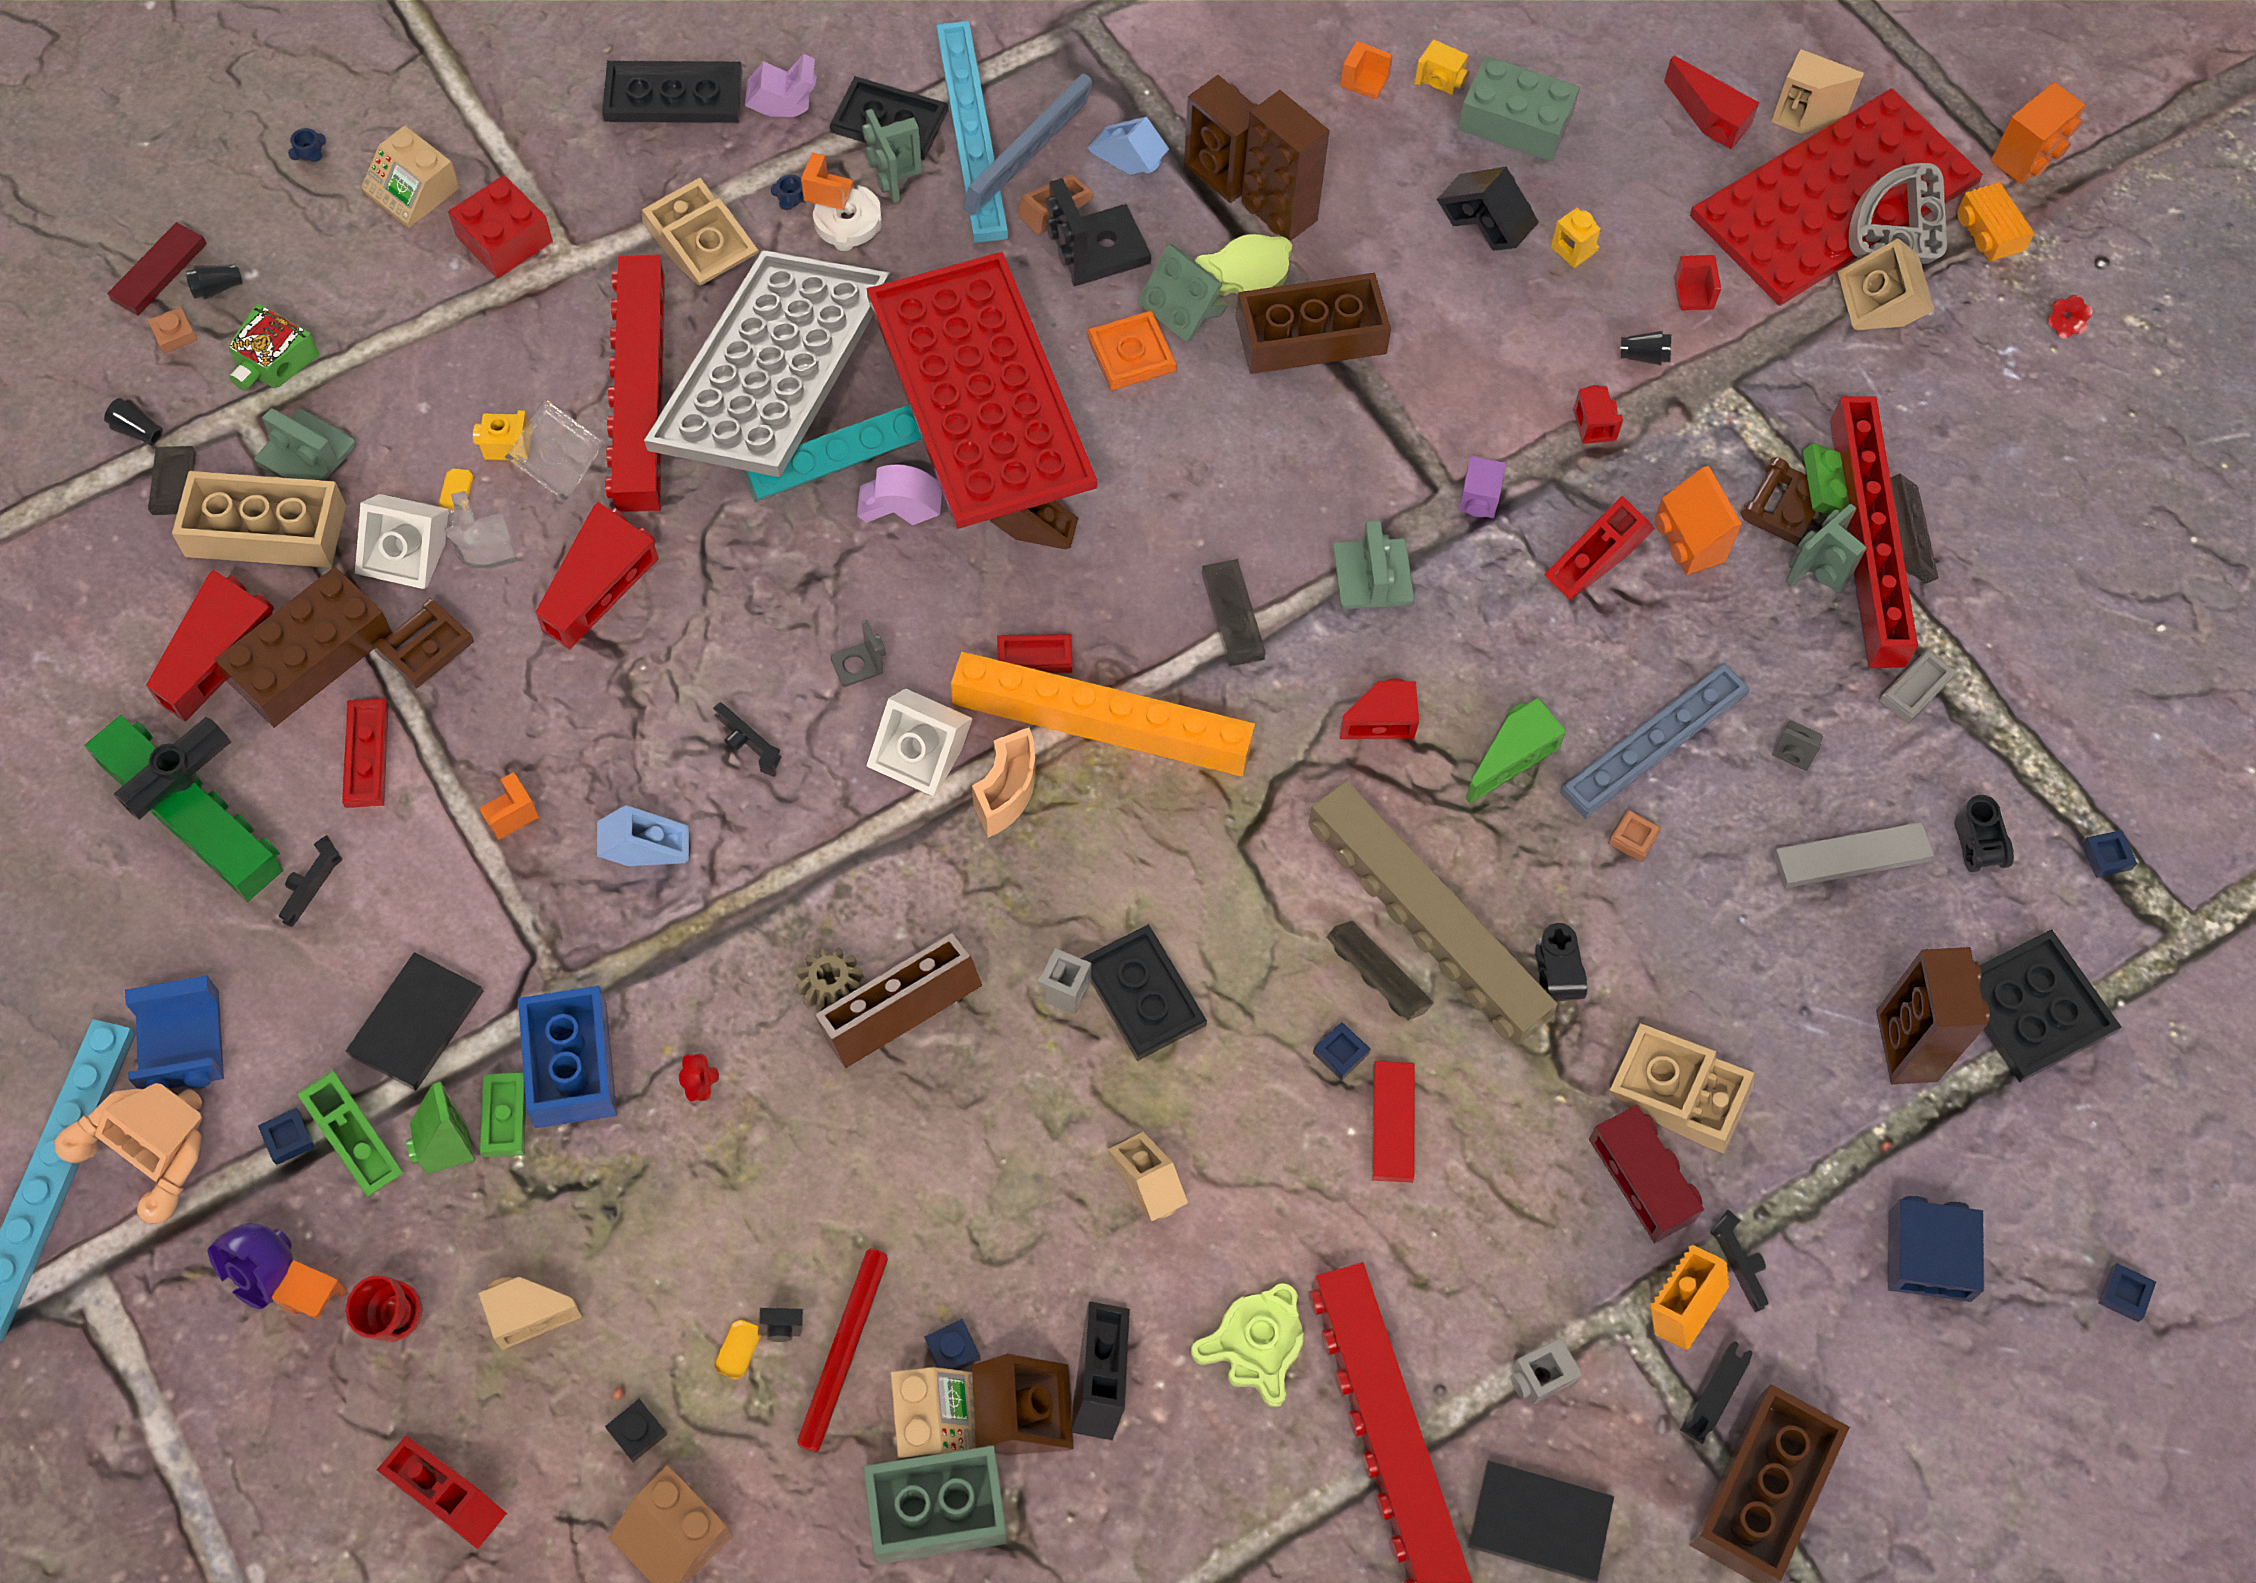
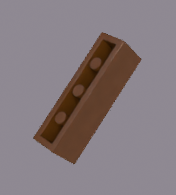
(898, 1000)

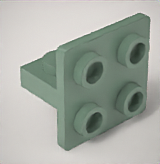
(892, 151)
(1182, 293)
(302, 446)
(1829, 553)
(1373, 570)

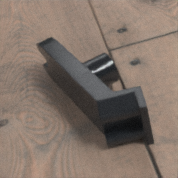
(743, 734)
(307, 886)
(1742, 1266)
(1716, 1394)

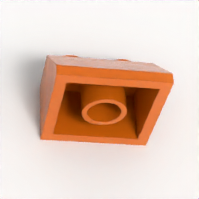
(1698, 522)

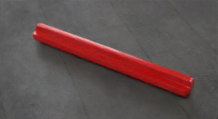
(842, 1350)

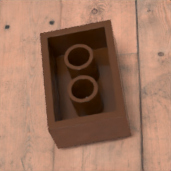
(1218, 136)

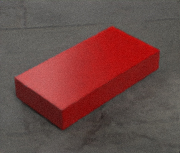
(1040, 652)

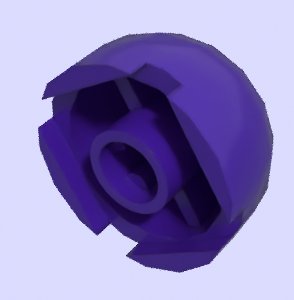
(253, 1260)

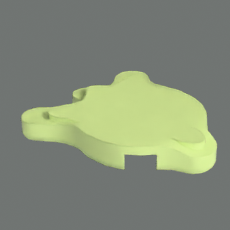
(1249, 263)
(1259, 1341)

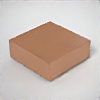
(1634, 835)

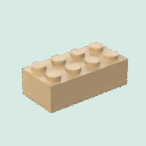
(259, 519)

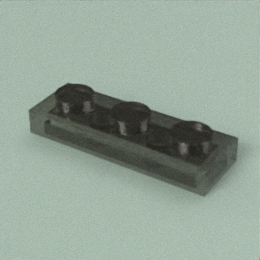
(1913, 530)
(1233, 613)
(1379, 970)

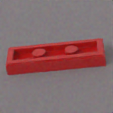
(365, 753)
(1393, 1121)

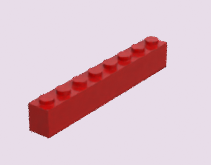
(637, 382)
(1881, 571)
(1388, 1426)

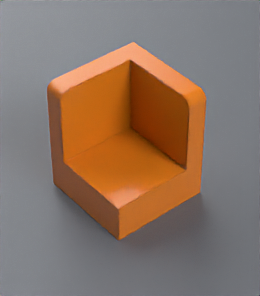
(1366, 70)
(823, 187)
(509, 810)
(306, 1290)

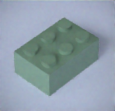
(1518, 108)
(934, 1505)

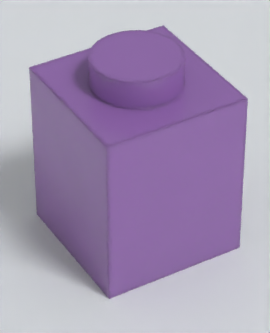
(1482, 487)

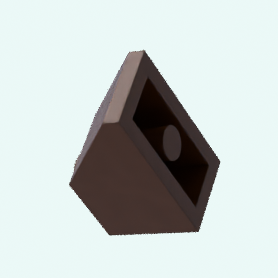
(1043, 525)

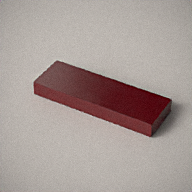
(157, 268)

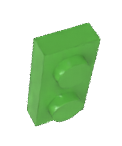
(1825, 479)
(503, 1115)

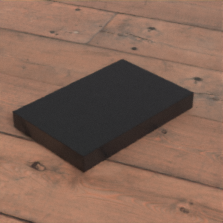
(889, 107)
(1144, 992)
(414, 1021)
(1541, 1522)

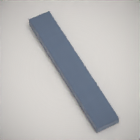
(1027, 144)
(1654, 740)

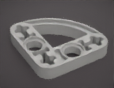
(1918, 229)

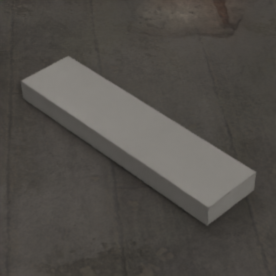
(1853, 855)

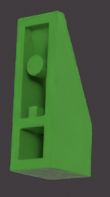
(1523, 741)
(349, 1132)
(439, 1133)

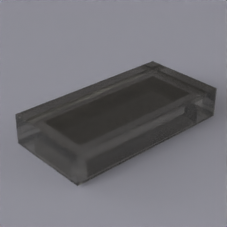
(169, 478)

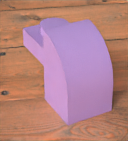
(781, 92)
(900, 490)

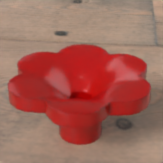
(2074, 321)
(697, 1077)

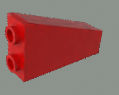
(595, 574)
(212, 624)

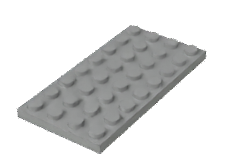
(767, 364)

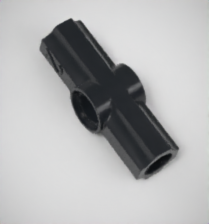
(155, 780)

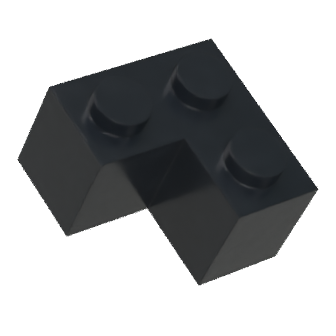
(1492, 203)

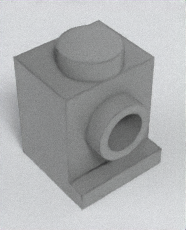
(1065, 980)
(1555, 1362)

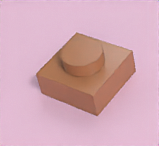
(172, 330)

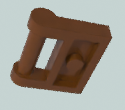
(1793, 511)
(429, 649)

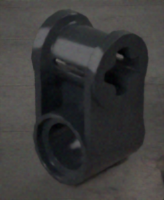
(1985, 841)
(1560, 970)

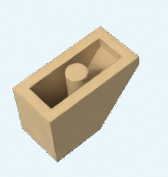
(1149, 1176)
(524, 1309)

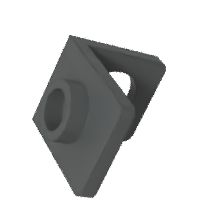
(869, 652)
(1798, 745)

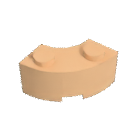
(1008, 785)

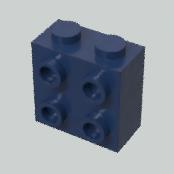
(1936, 1249)

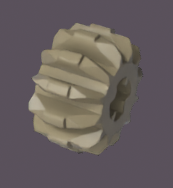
(827, 966)

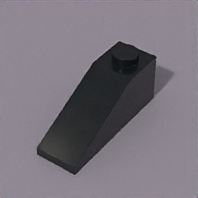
(1101, 1372)

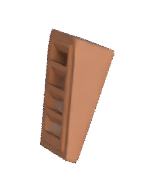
(1033, 208)

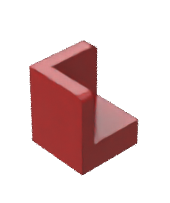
(1697, 282)

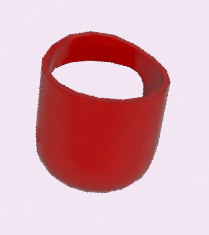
(369, 1309)

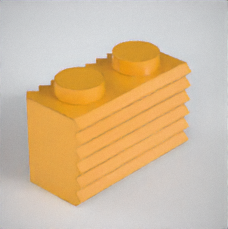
(1994, 222)
(1689, 1297)

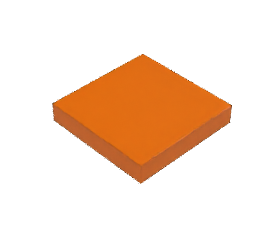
(1131, 350)

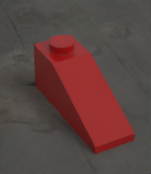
(1711, 104)
(1600, 548)
(442, 1491)

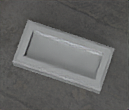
(1917, 686)

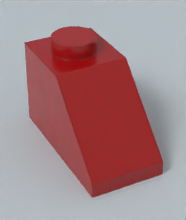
(1383, 712)

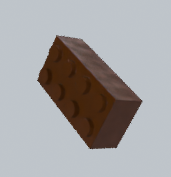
(1284, 165)
(1312, 323)
(303, 646)
(1932, 1015)
(1769, 1486)

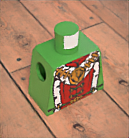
(269, 349)

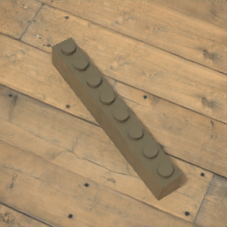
(1431, 914)

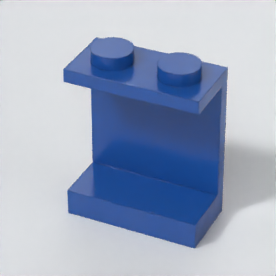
(177, 1033)

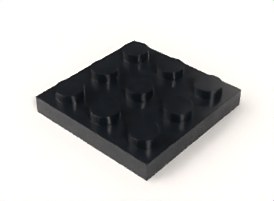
(2041, 1006)

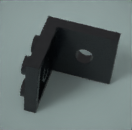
(1079, 238)

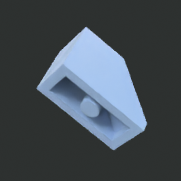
(1130, 146)
(641, 838)

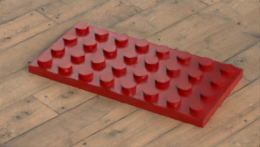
(1795, 212)
(981, 390)

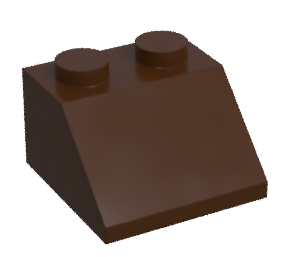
(1022, 1405)

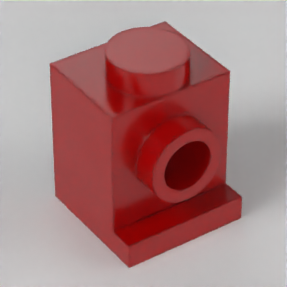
(1596, 415)

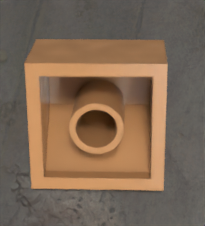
(669, 1530)

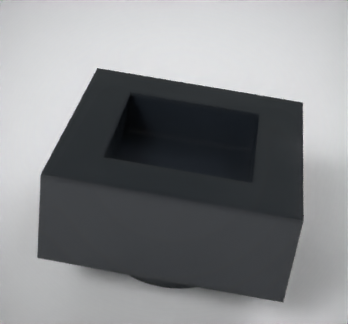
(780, 1323)
(636, 1430)

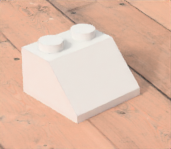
(400, 540)
(918, 741)

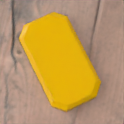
(455, 481)
(737, 1349)

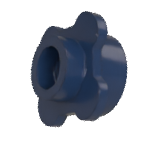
(306, 145)
(788, 191)

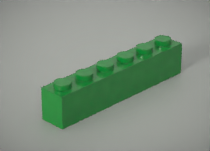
(192, 814)

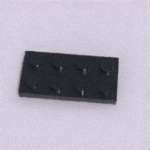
(672, 91)

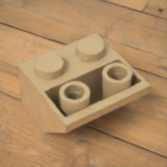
(1815, 93)

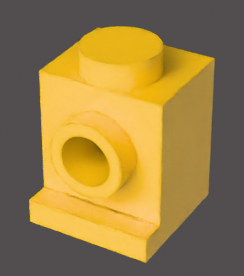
(1442, 68)
(1580, 228)
(498, 433)

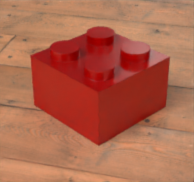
(500, 226)

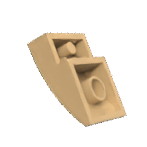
(698, 232)
(1683, 1087)

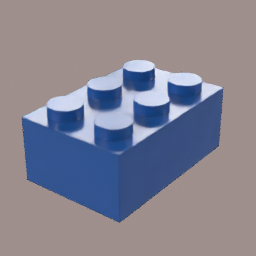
(566, 1057)

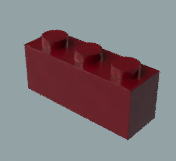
(1647, 1173)

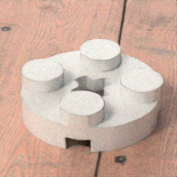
(853, 231)

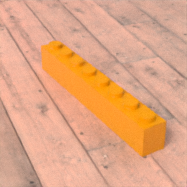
(1102, 714)

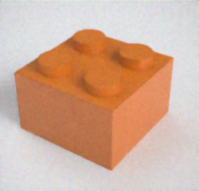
(2038, 133)

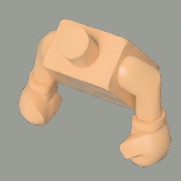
(148, 1130)

